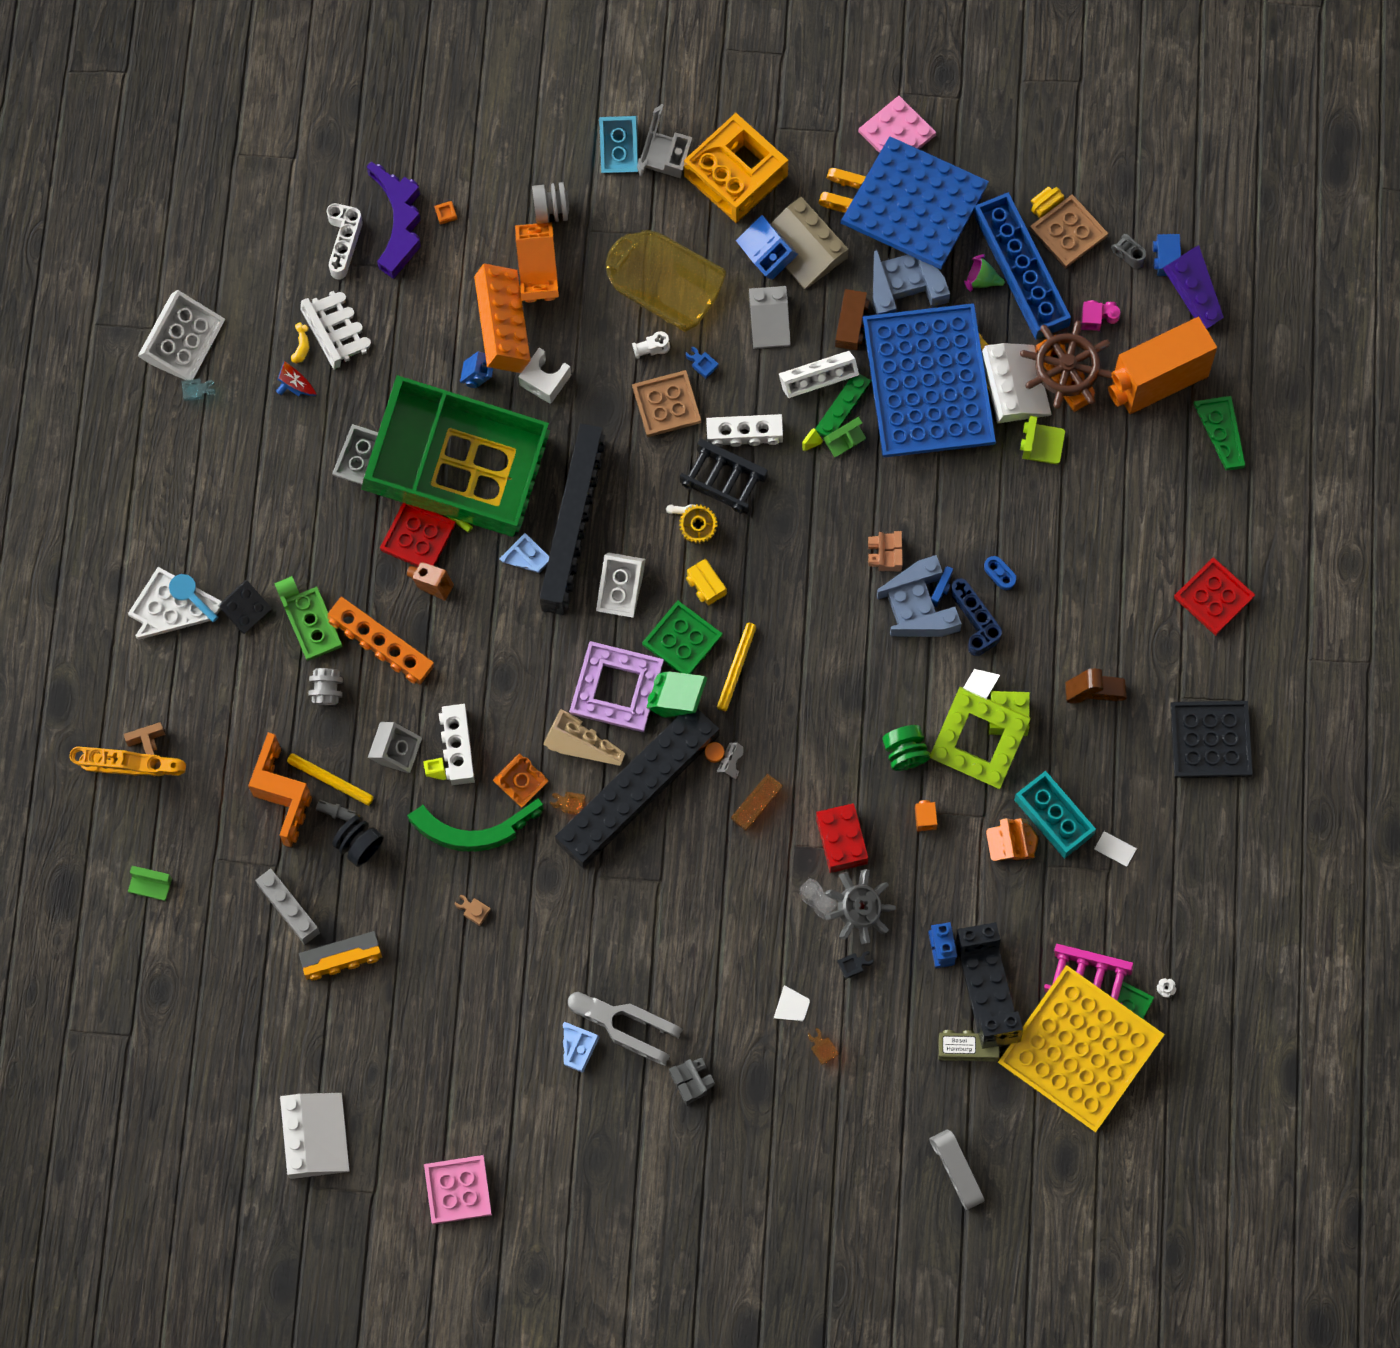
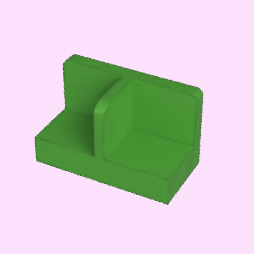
(845, 437)

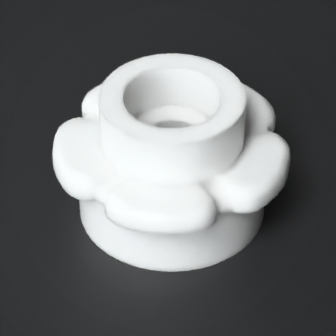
(1166, 992)

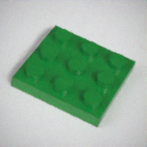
(682, 639)

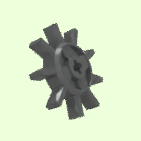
(859, 906)

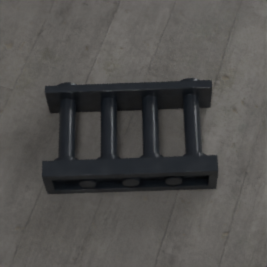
(724, 458)

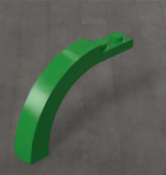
(472, 840)

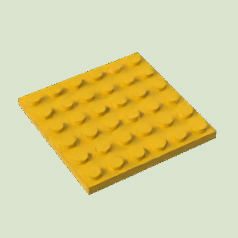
(1081, 1048)

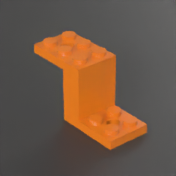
(536, 262)
(280, 790)

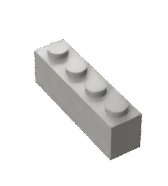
(287, 906)

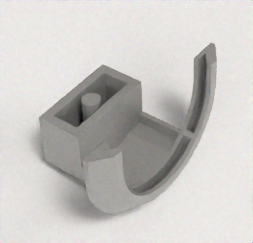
(663, 152)

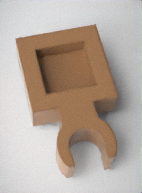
(474, 911)

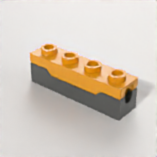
(340, 955)

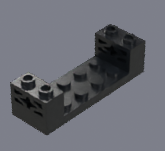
(988, 986)

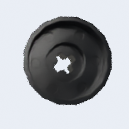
(357, 840)

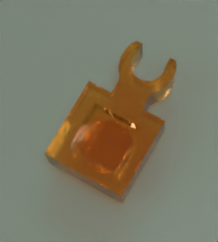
(571, 803)
(823, 1049)

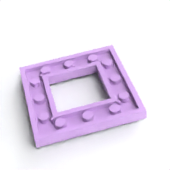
(603, 655)

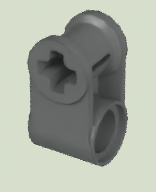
(1127, 249)

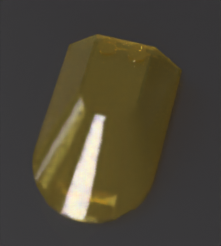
(664, 277)

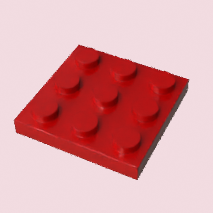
(417, 535)
(1214, 596)

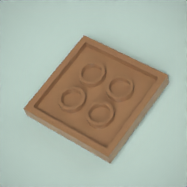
(1068, 231)
(666, 403)

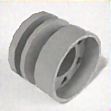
(550, 203)

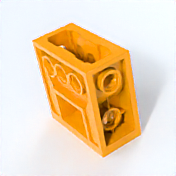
(726, 177)

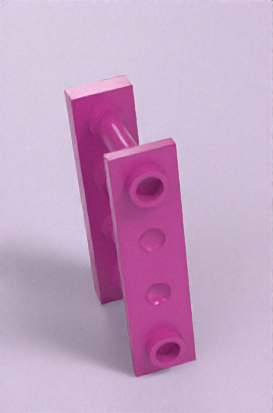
(1100, 961)

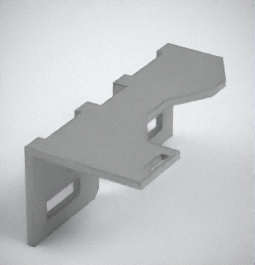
(731, 768)

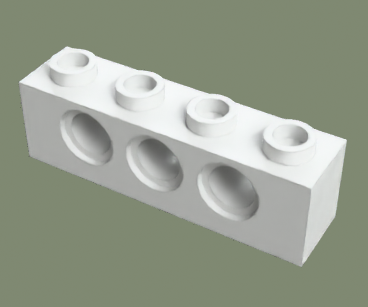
(819, 374)
(753, 424)
(464, 773)

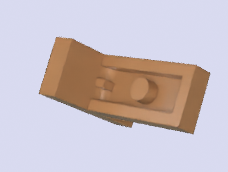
(146, 736)

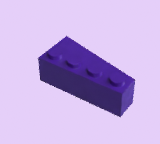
(1194, 286)

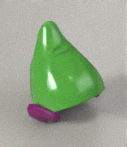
(982, 275)

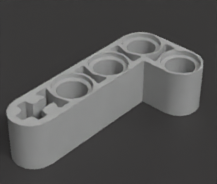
(957, 1168)

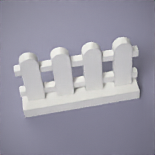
(327, 322)

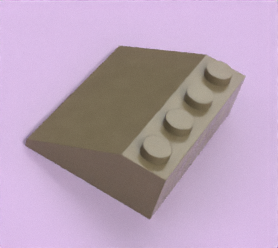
(812, 239)

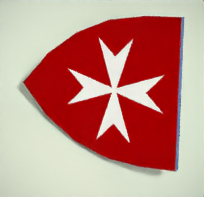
(294, 381)

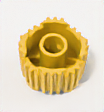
(689, 518)

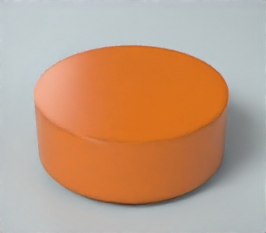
(714, 752)

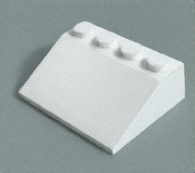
(181, 336)
(1006, 380)
(314, 1134)

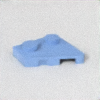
(526, 555)
(578, 1046)

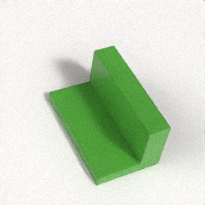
(149, 883)

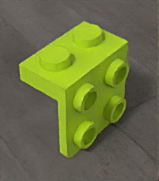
(1042, 442)

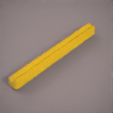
(736, 666)
(330, 779)

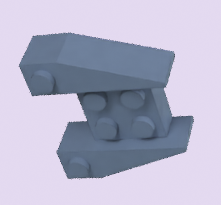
(903, 278)
(913, 604)

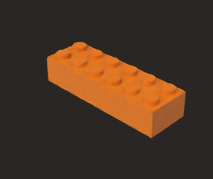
(502, 318)

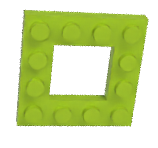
(945, 746)

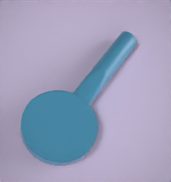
(183, 588)

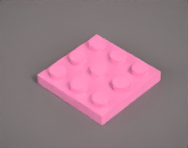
(899, 122)
(457, 1189)

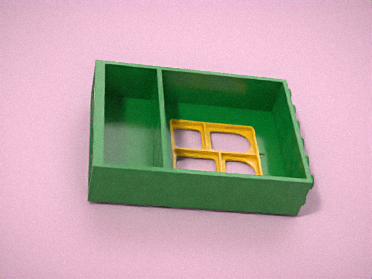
(414, 445)

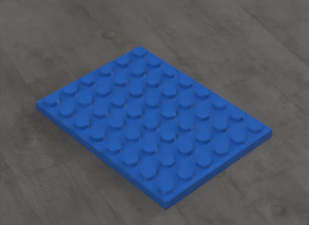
(928, 380)

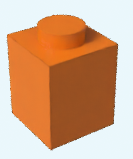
(925, 816)

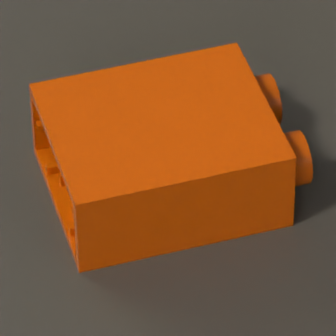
(1162, 366)

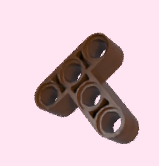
(1093, 685)

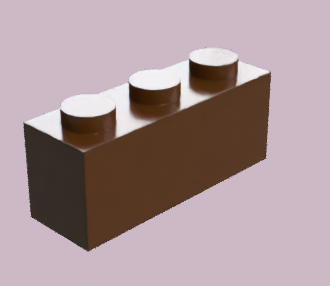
(851, 319)

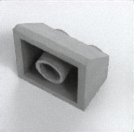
(394, 746)

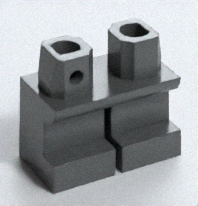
(688, 1080)

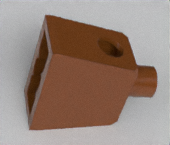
(431, 580)

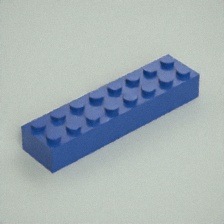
(1021, 265)

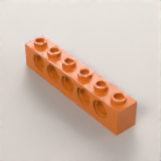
(376, 631)

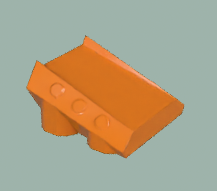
(520, 780)

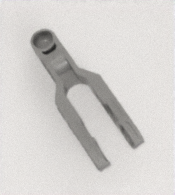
(603, 1013)

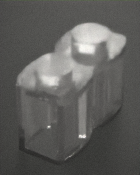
(813, 895)

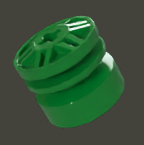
(906, 747)

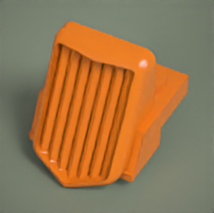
(1012, 840)

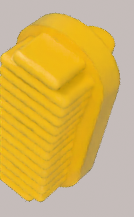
(1046, 201)

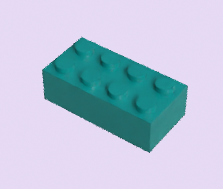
(1055, 814)

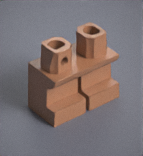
(889, 551)

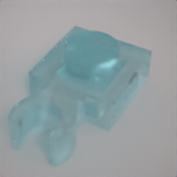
(193, 389)

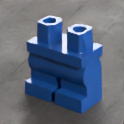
(942, 940)

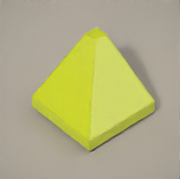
(812, 440)
(435, 769)

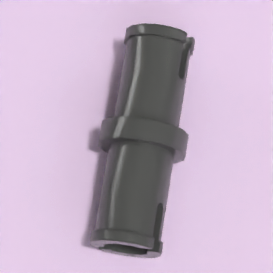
(335, 810)

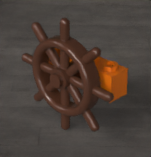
(1065, 371)

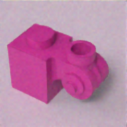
(1094, 312)

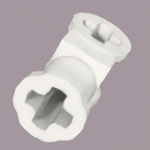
(652, 345)

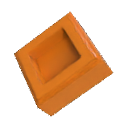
(445, 212)

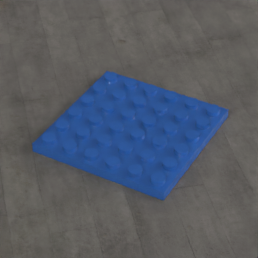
(914, 202)

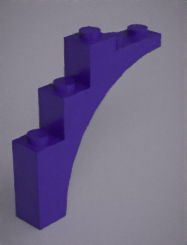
(402, 243)

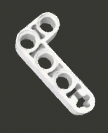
(343, 243)

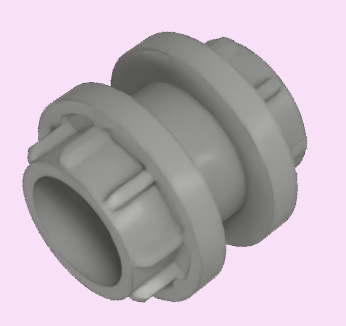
(325, 686)

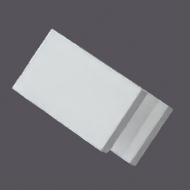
(540, 383)

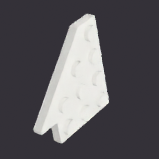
(164, 613)

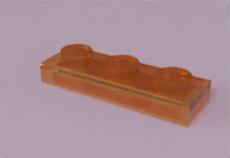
(756, 802)

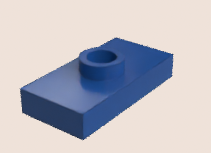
(942, 587)

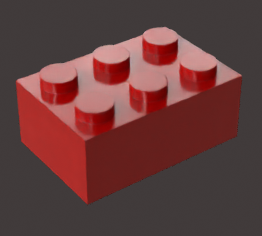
(841, 838)

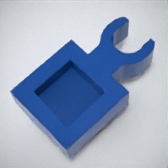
(702, 363)

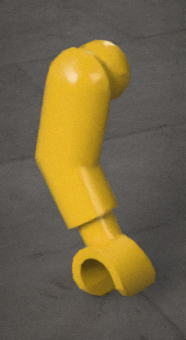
(303, 347)

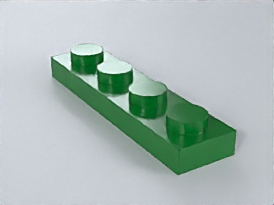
(843, 405)

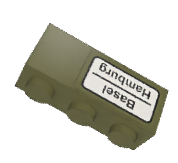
(964, 1047)

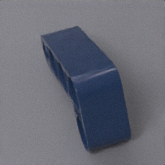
(972, 615)

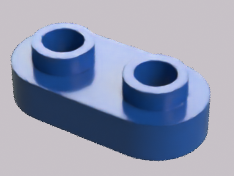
(1001, 573)

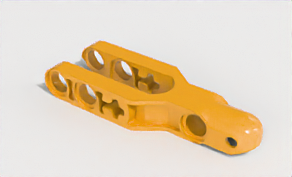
(844, 178)
(127, 762)

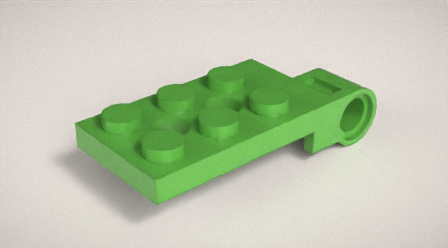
(298, 609)

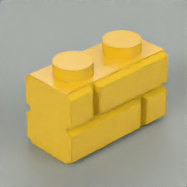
(706, 582)

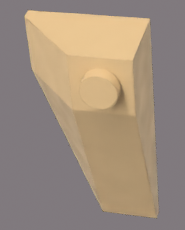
(573, 739)

